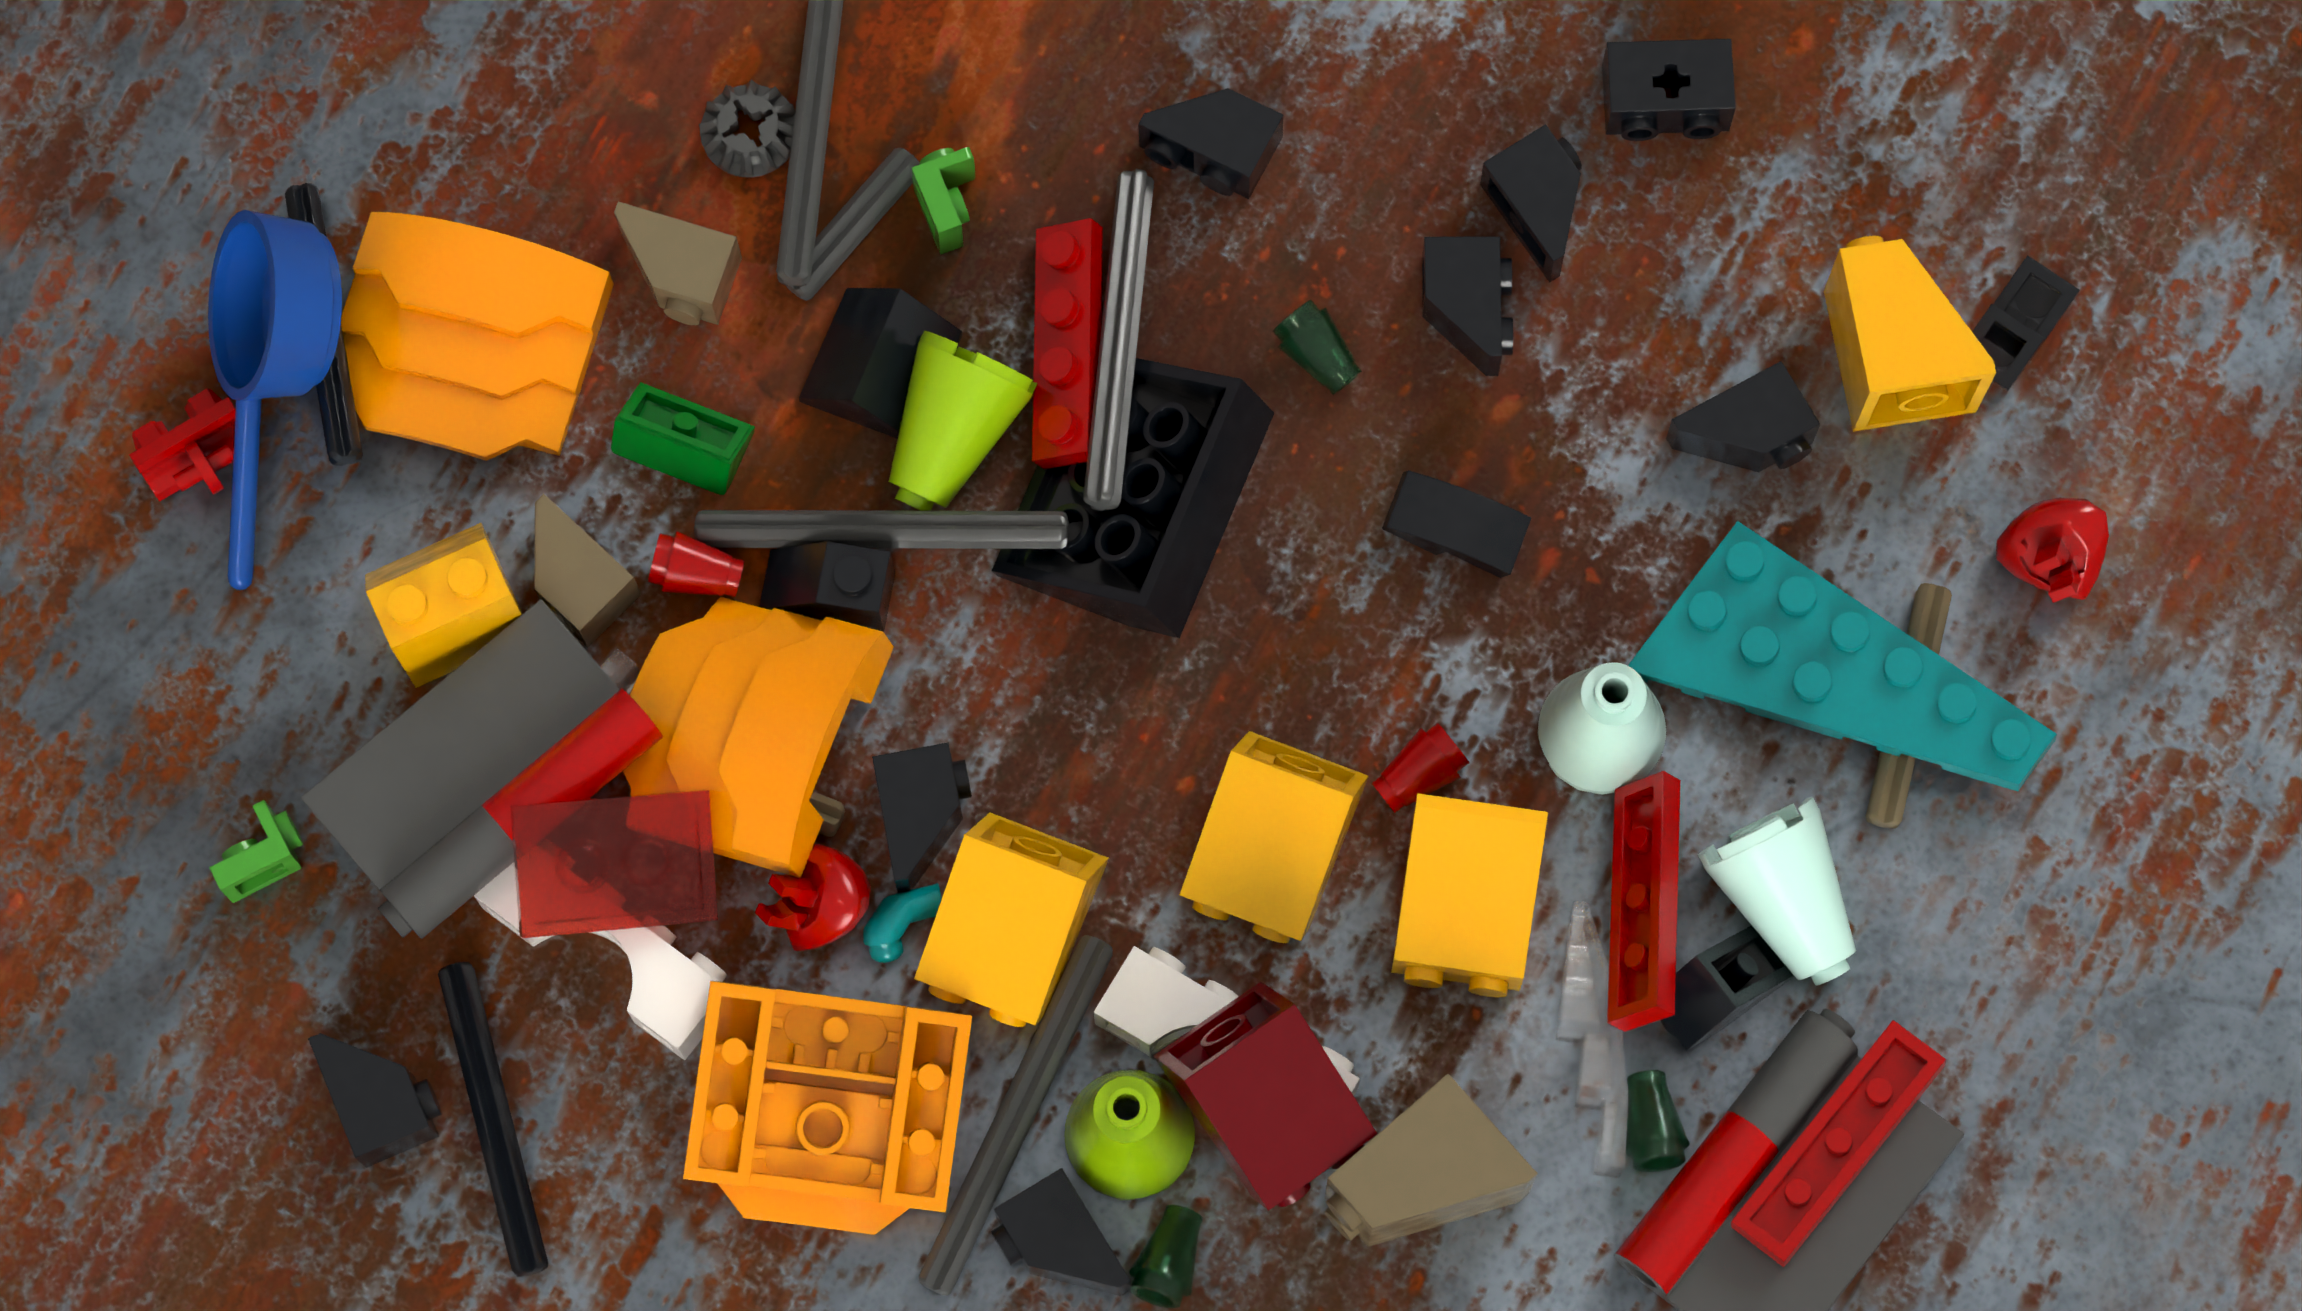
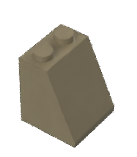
(1427, 1170)

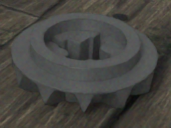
(738, 153)

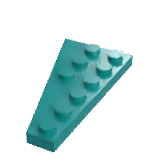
(1811, 656)

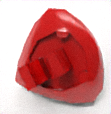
(2056, 546)
(822, 902)

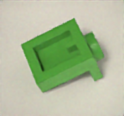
(939, 197)
(257, 864)

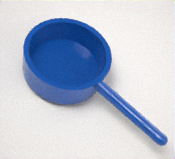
(269, 337)

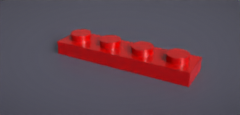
(1066, 340)
(1644, 902)
(1838, 1143)

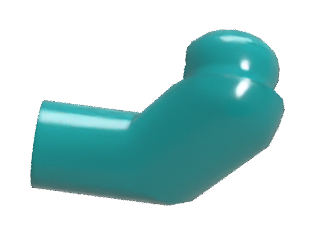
(893, 917)

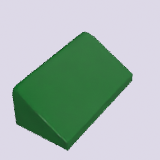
(681, 438)

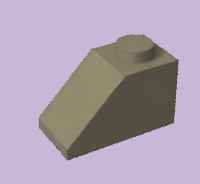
(681, 262)
(577, 575)

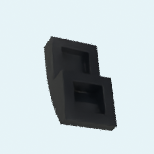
(2023, 319)
(1456, 522)

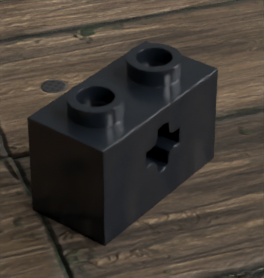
(1698, 79)

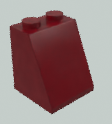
(1267, 1095)

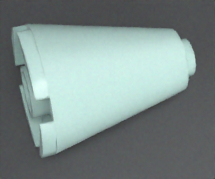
(1602, 728)
(1788, 889)

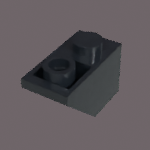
(1216, 137)
(1464, 294)

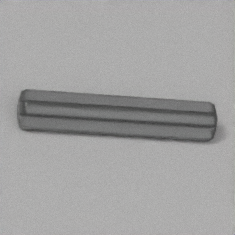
(858, 218)

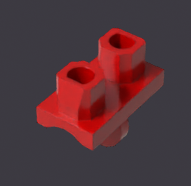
(190, 450)

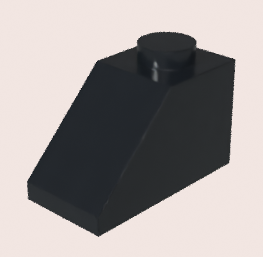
(1536, 194)
(1750, 424)
(830, 582)
(919, 806)
(1723, 986)
(376, 1100)
(1058, 1237)

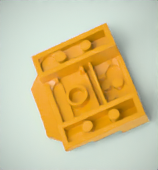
(468, 335)
(751, 717)
(826, 1106)

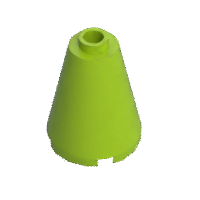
(952, 419)
(1131, 1155)

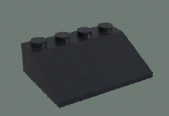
(1181, 480)

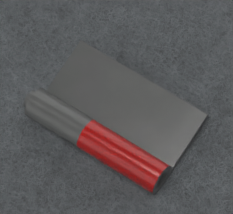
(436, 786)
(1687, 1239)

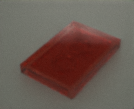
(614, 863)

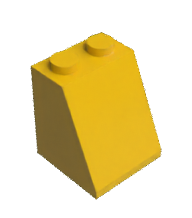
(1900, 339)
(442, 603)
(1272, 837)
(1469, 894)
(1009, 919)

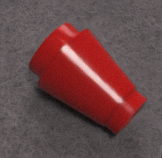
(694, 567)
(1420, 767)

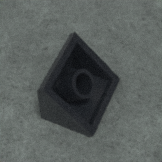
(871, 356)

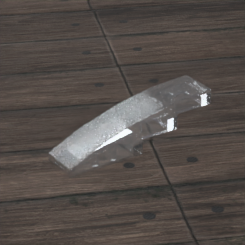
(1584, 1021)

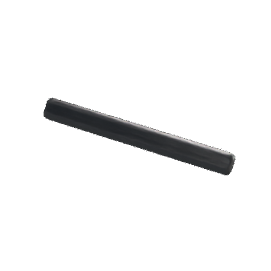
(335, 389)
(493, 1119)

